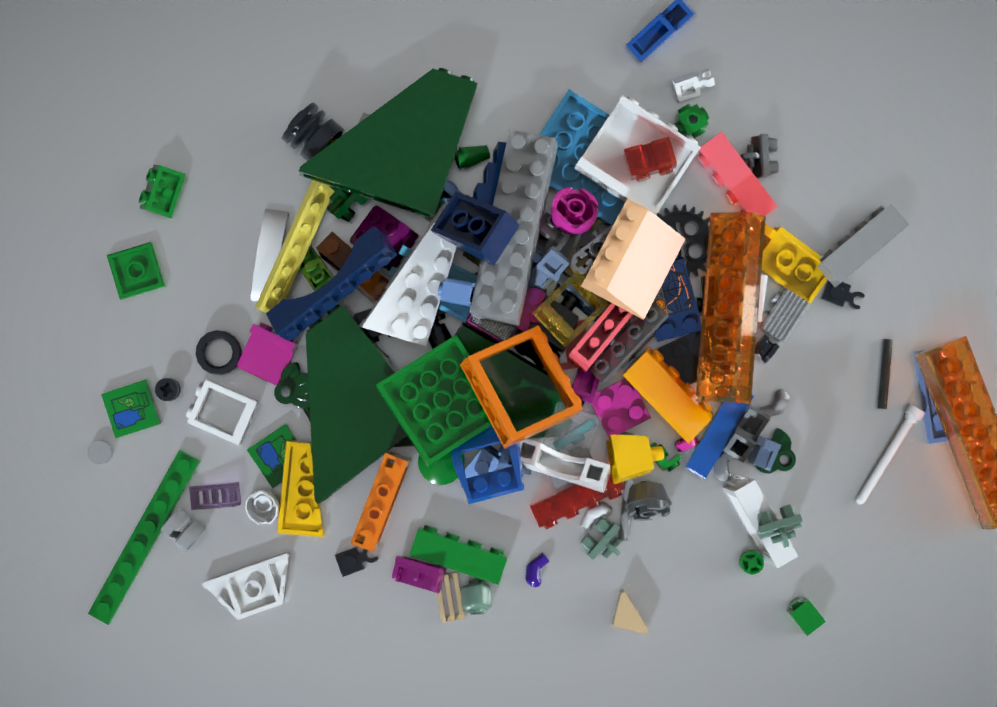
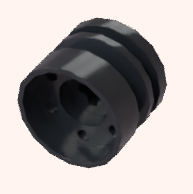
(308, 130)

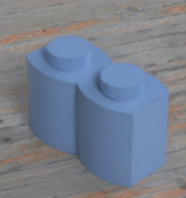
(456, 291)

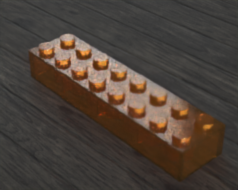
(730, 307)
(966, 420)

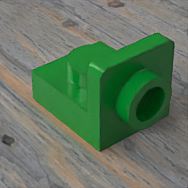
(669, 464)

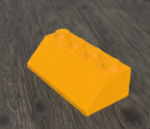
(668, 394)

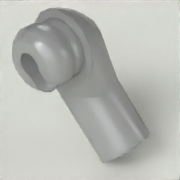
(779, 404)
(721, 467)

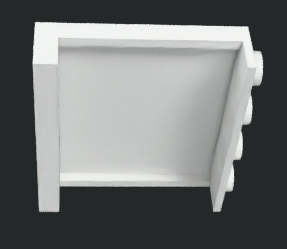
(627, 128)

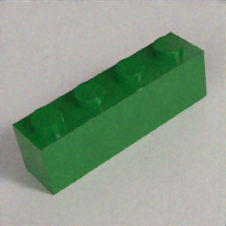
(458, 555)

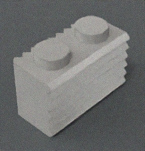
(783, 315)

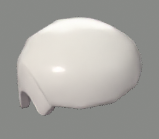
(262, 506)

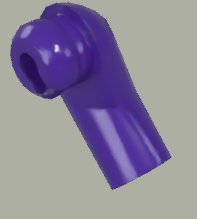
(533, 570)

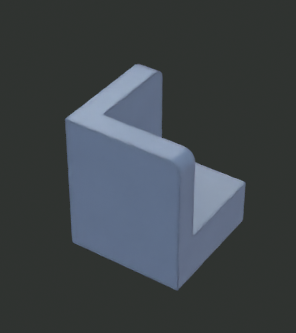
(764, 453)

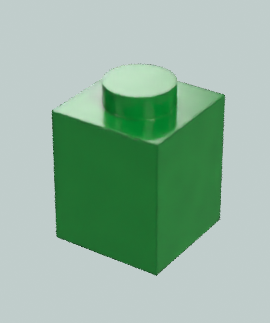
(805, 615)

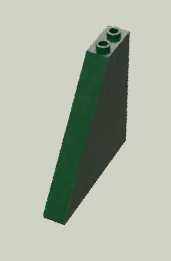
(402, 147)
(519, 384)
(346, 410)

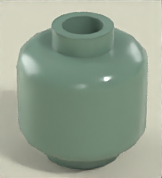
(476, 597)

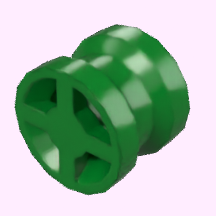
(754, 564)

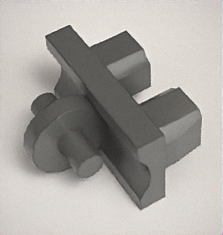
(758, 155)

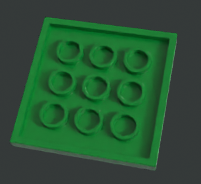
(435, 401)

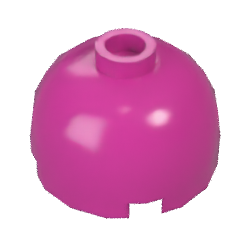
(574, 211)

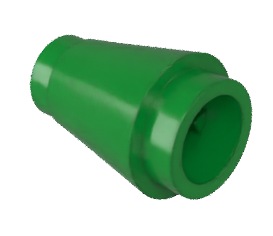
(470, 156)

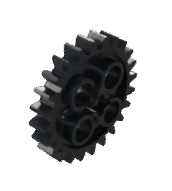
(699, 239)

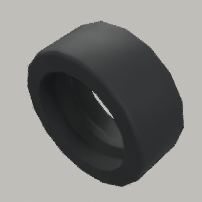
(207, 338)

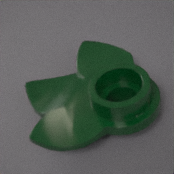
(296, 383)
(784, 440)

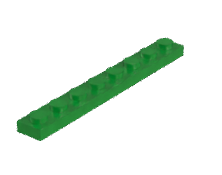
(144, 537)

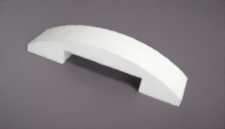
(269, 246)

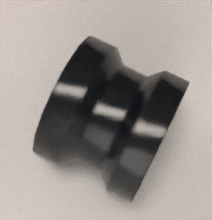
(765, 349)
(172, 389)

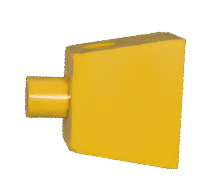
(631, 456)

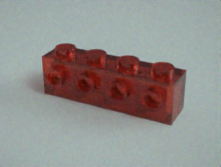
(571, 500)

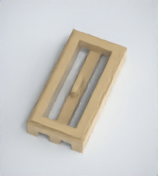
(452, 617)

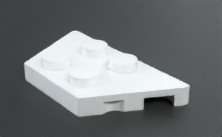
(252, 587)

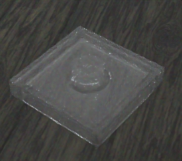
(573, 435)

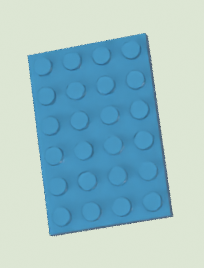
(575, 127)

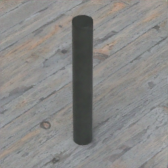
(885, 373)

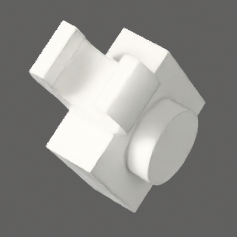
(689, 85)

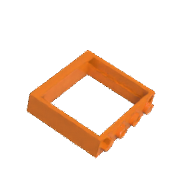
(492, 404)
(380, 501)

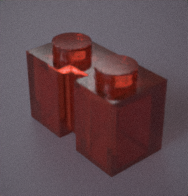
(650, 159)

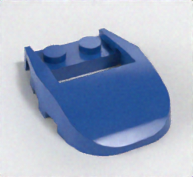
(492, 483)

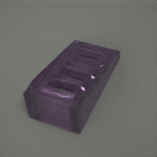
(232, 500)

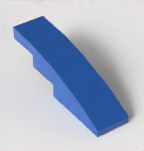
(486, 191)
(715, 438)

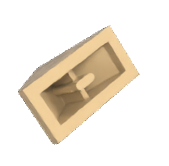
(627, 616)

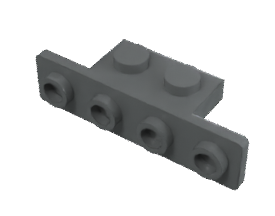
(628, 344)

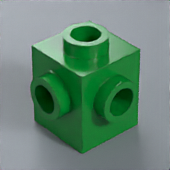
(691, 129)

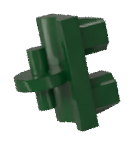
(341, 203)

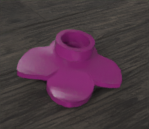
(532, 301)

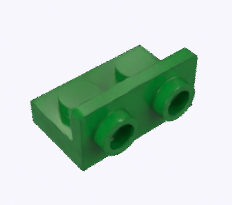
(161, 190)

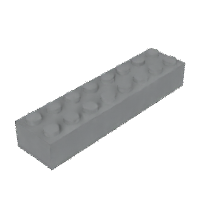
(523, 194)

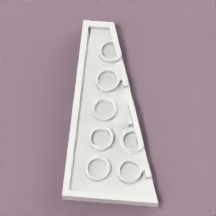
(411, 296)

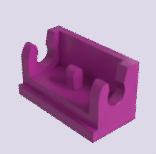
(418, 573)

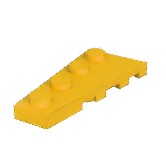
(298, 508)

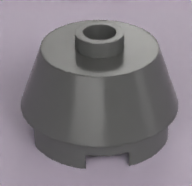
(647, 500)

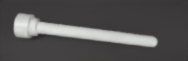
(912, 416)

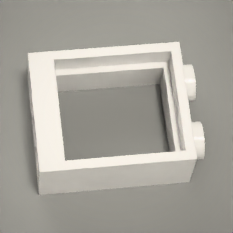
(243, 423)

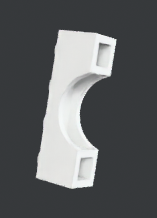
(576, 470)

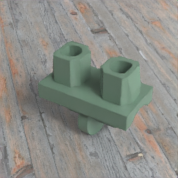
(789, 521)
(594, 547)

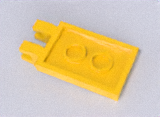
(791, 263)

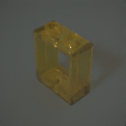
(555, 323)

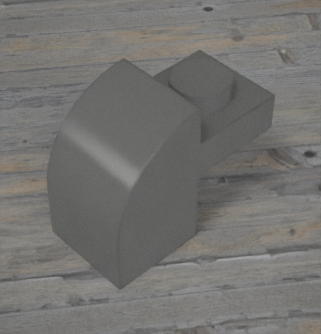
(746, 433)

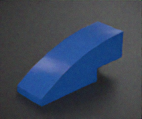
(661, 29)

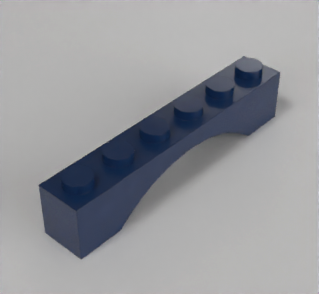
(366, 258)

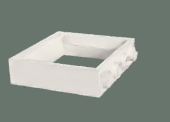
(748, 503)

